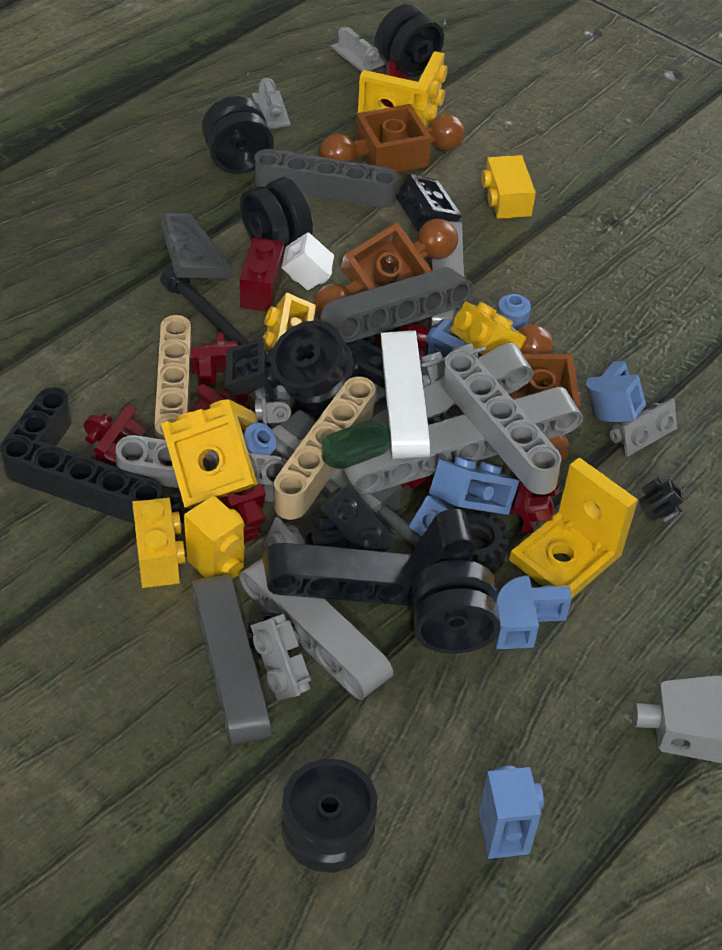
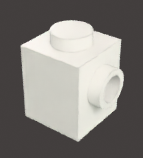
(308, 261)

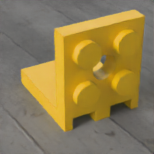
(422, 95)
(208, 431)
(579, 530)

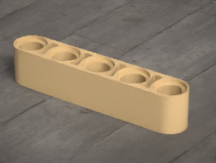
(173, 371)
(305, 471)

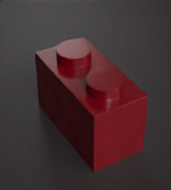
(261, 274)

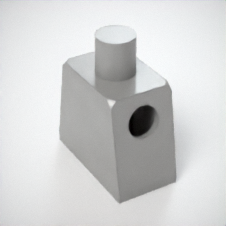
(686, 717)

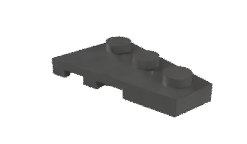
(191, 249)

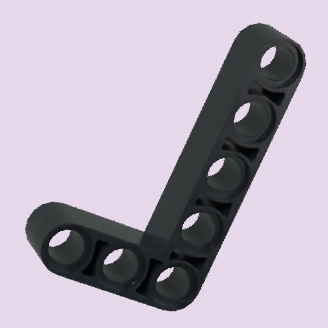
(35, 461)
(365, 574)

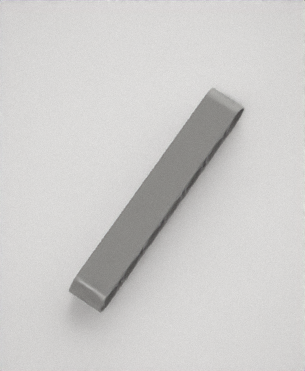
(549, 410)

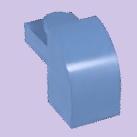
(616, 394)
(524, 607)

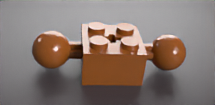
(395, 138)
(392, 252)
(548, 373)

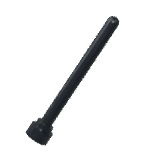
(183, 286)

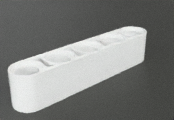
(405, 395)

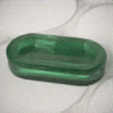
(355, 444)

